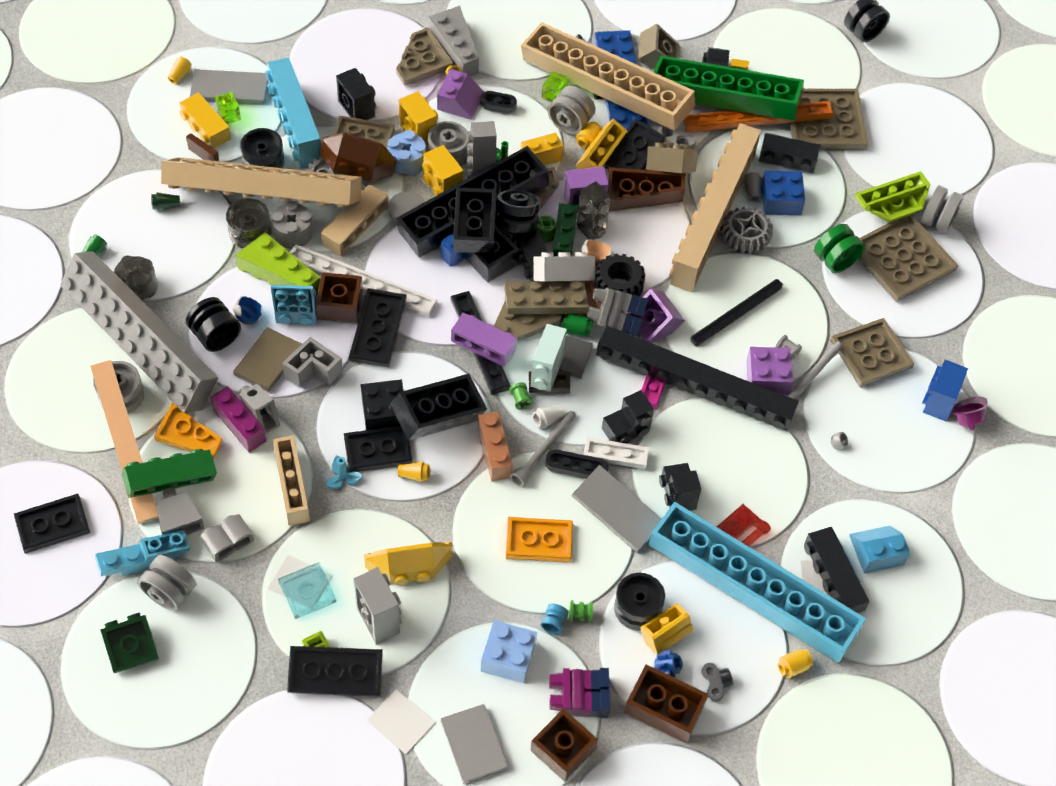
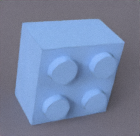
(508, 651)

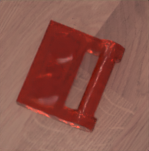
(740, 521)

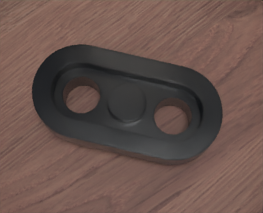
(498, 101)

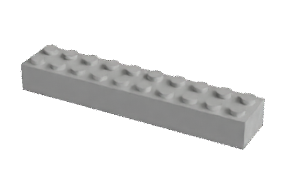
(139, 332)

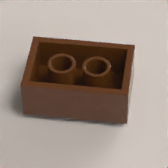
(666, 703)

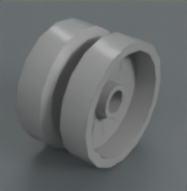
(571, 110)
(453, 137)
(944, 210)
(129, 383)
(166, 583)

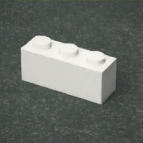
(564, 267)

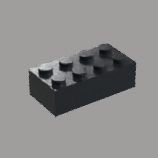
(438, 406)

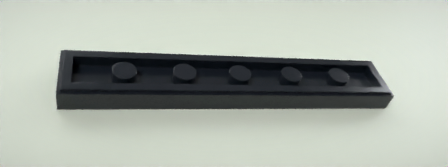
(492, 372)

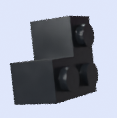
(630, 421)
(680, 486)

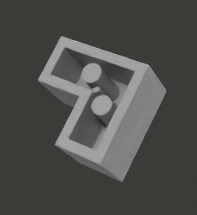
(312, 359)

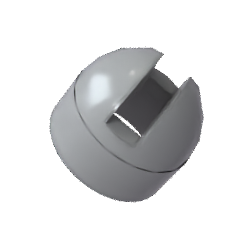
(839, 440)

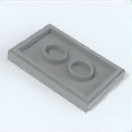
(473, 744)

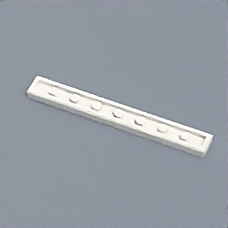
(319, 263)

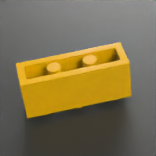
(204, 120)
(602, 145)

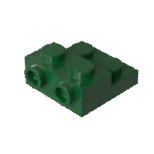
(129, 643)

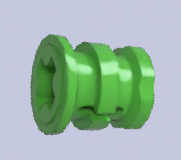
(580, 611)

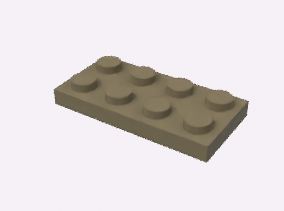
(545, 297)

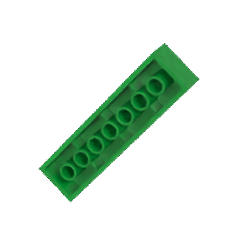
(735, 87)

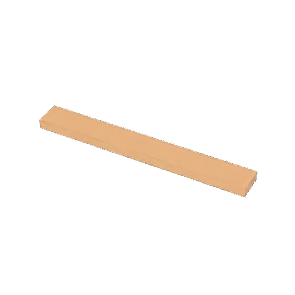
(121, 432)

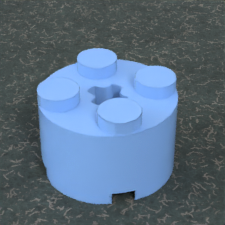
(409, 152)

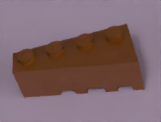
(643, 188)

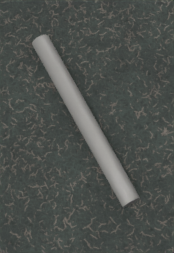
(815, 370)

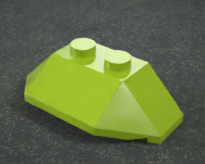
(896, 198)

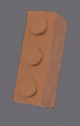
(494, 446)

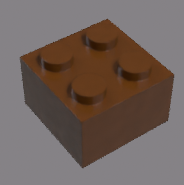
(339, 297)
(563, 744)

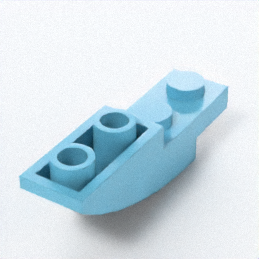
(140, 556)

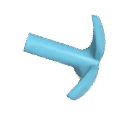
(339, 467)

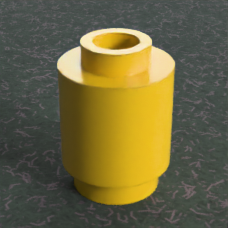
(588, 134)
(795, 663)

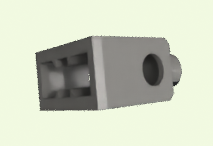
(257, 399)
(178, 513)

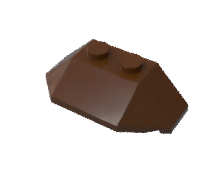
(357, 156)

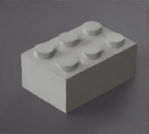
(377, 605)

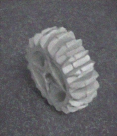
(746, 230)

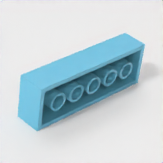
(293, 112)

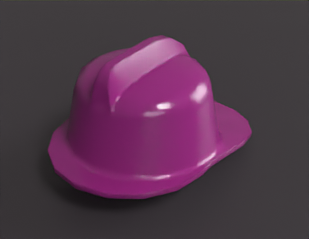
(971, 411)

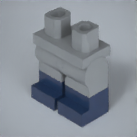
(611, 310)

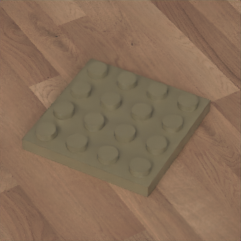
(842, 131)
(905, 257)

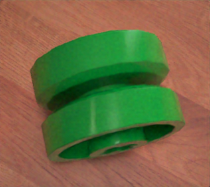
(839, 248)

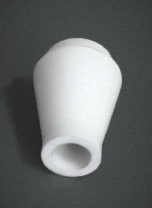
(546, 416)

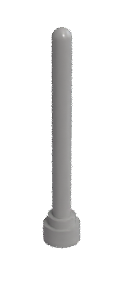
(521, 475)

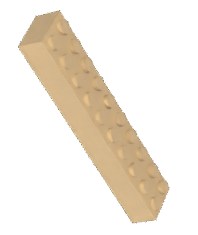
(609, 76)
(261, 180)
(713, 207)

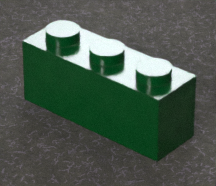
(565, 228)

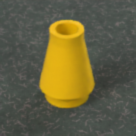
(180, 68)
(415, 471)

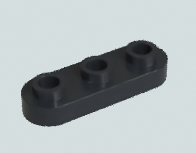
(568, 460)

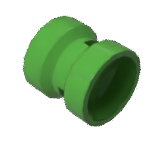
(547, 228)

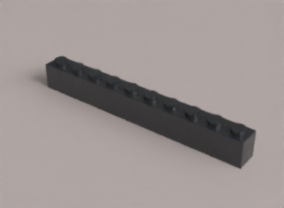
(697, 378)

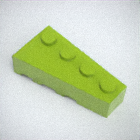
(275, 264)

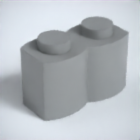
(227, 537)

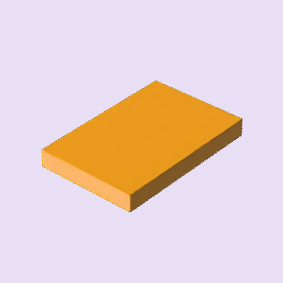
(539, 539)

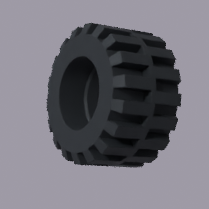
(620, 267)

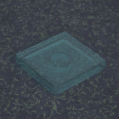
(307, 590)

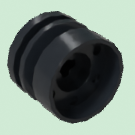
(213, 324)

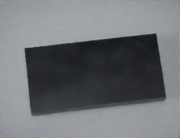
(378, 327)
(335, 671)

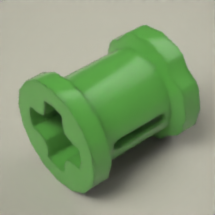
(521, 396)

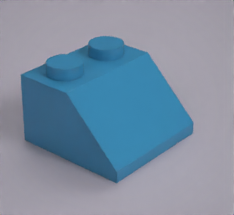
(880, 548)

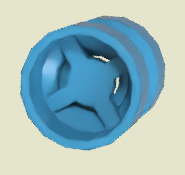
(554, 619)

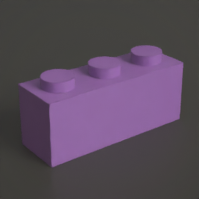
(483, 339)

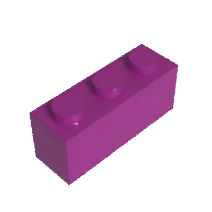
(238, 419)

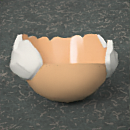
(597, 249)

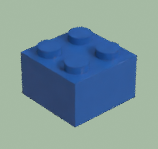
(783, 192)
(944, 389)

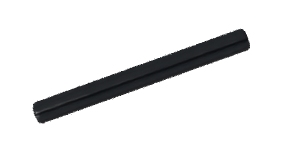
(736, 312)

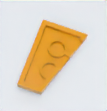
(183, 432)

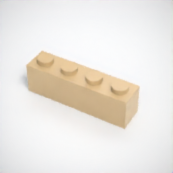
(354, 220)
(291, 480)

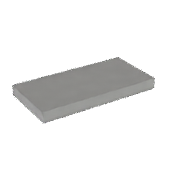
(246, 86)
(617, 508)

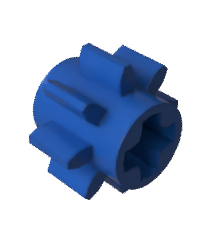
(669, 663)

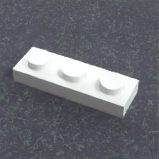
(617, 452)

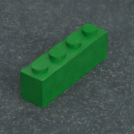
(168, 472)

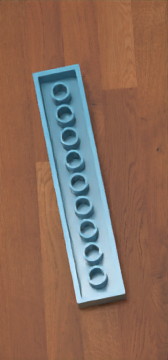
(757, 582)

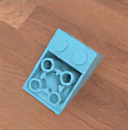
(294, 304)

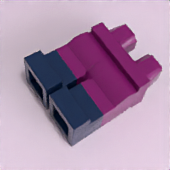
(582, 692)

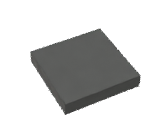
(575, 356)

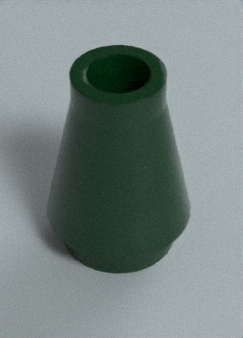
(164, 201)

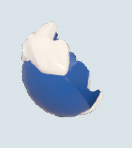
(247, 310)

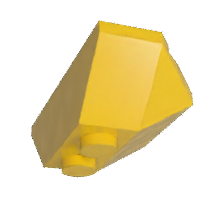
(410, 562)

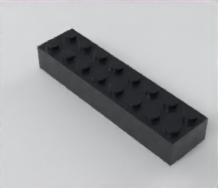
(434, 219)

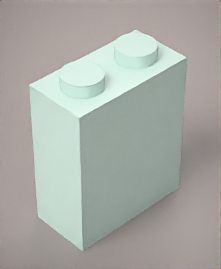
(548, 357)

